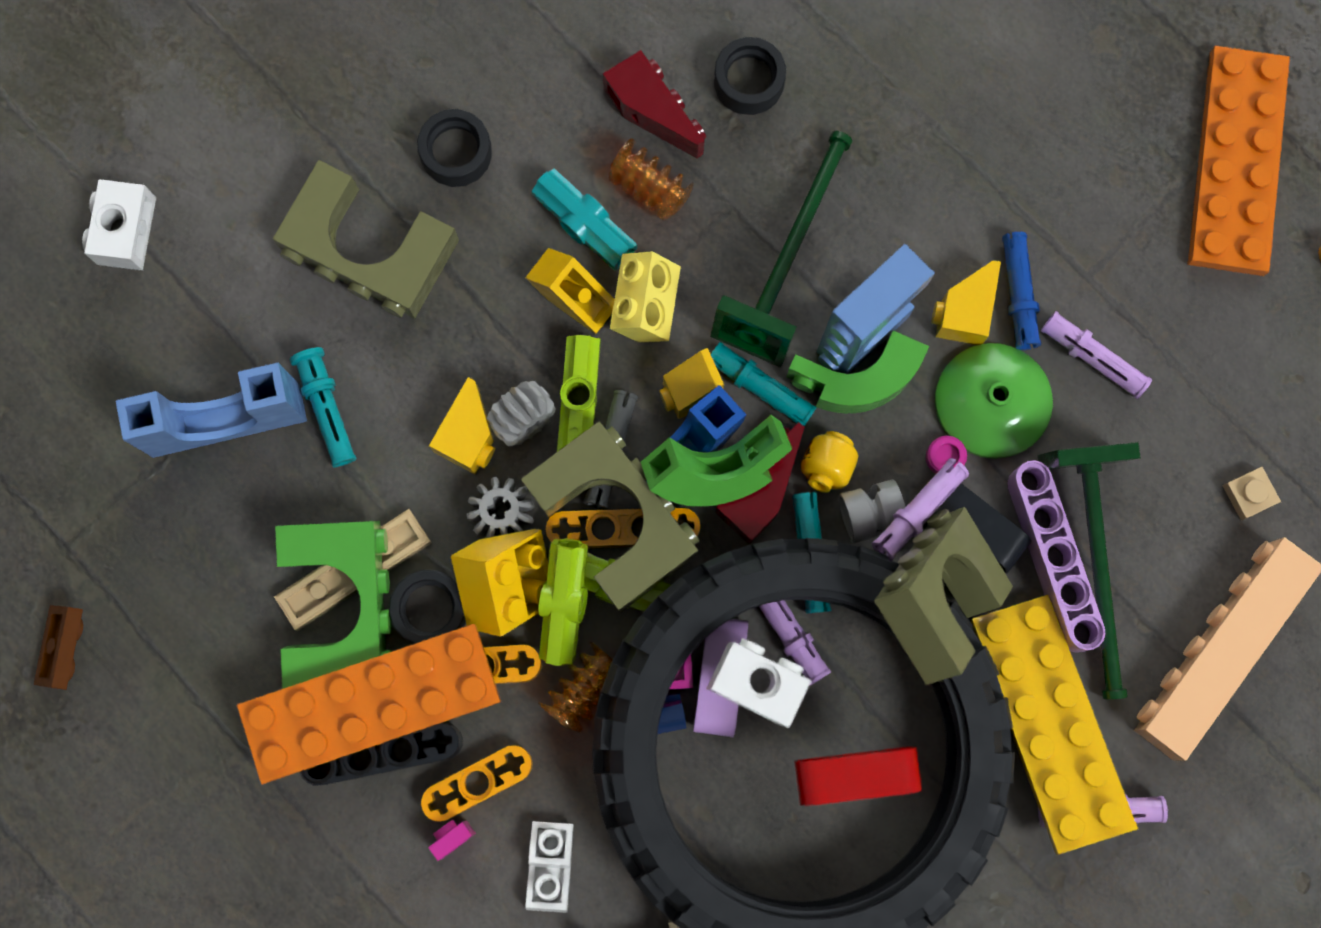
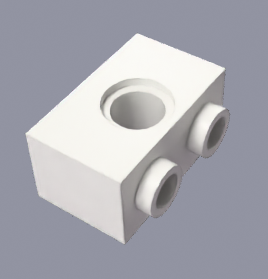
(129, 243)
(782, 696)

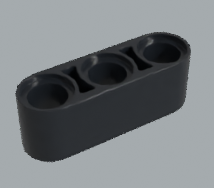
(1001, 535)

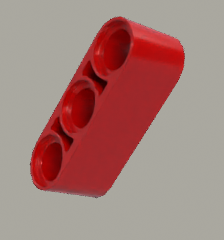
(857, 776)

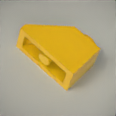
(571, 289)
(968, 307)
(690, 383)
(465, 431)

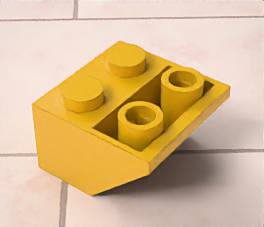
(501, 580)

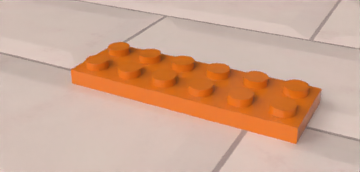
(1239, 161)
(368, 703)

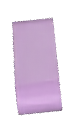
(713, 712)

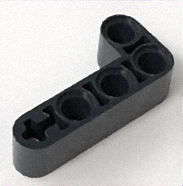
(384, 760)

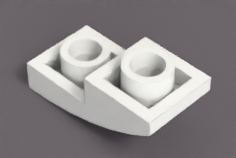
(549, 867)

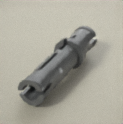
(619, 418)

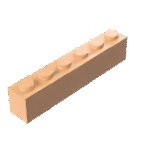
(1227, 649)

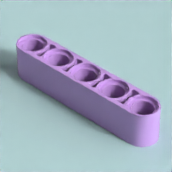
(1058, 536)

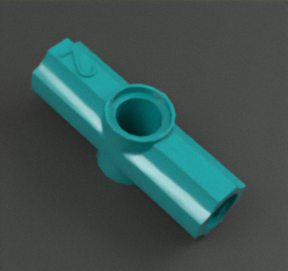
(583, 218)

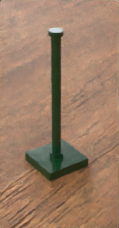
(753, 328)
(1088, 463)

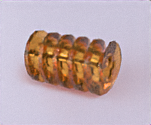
(648, 182)
(580, 691)

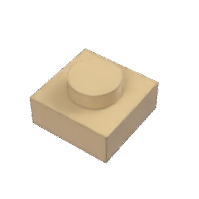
(1251, 493)

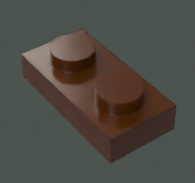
(58, 647)

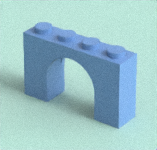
(873, 311)
(163, 427)

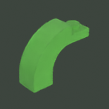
(863, 389)
(716, 476)

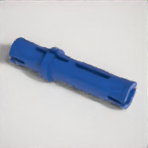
(1023, 306)

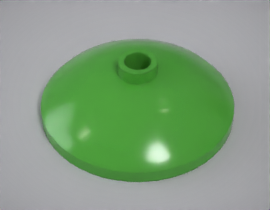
(980, 421)

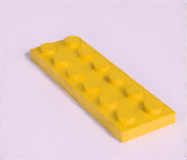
(1055, 726)

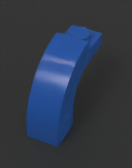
(710, 422)

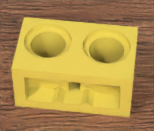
(645, 297)

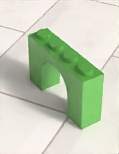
(357, 552)

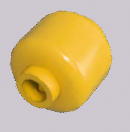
(829, 461)

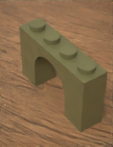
(398, 282)
(596, 461)
(915, 596)

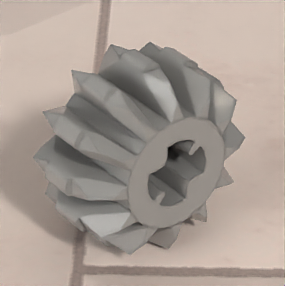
(521, 413)
(489, 502)

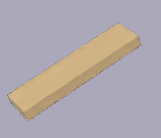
(330, 586)

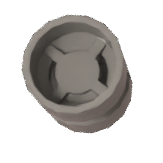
(870, 511)

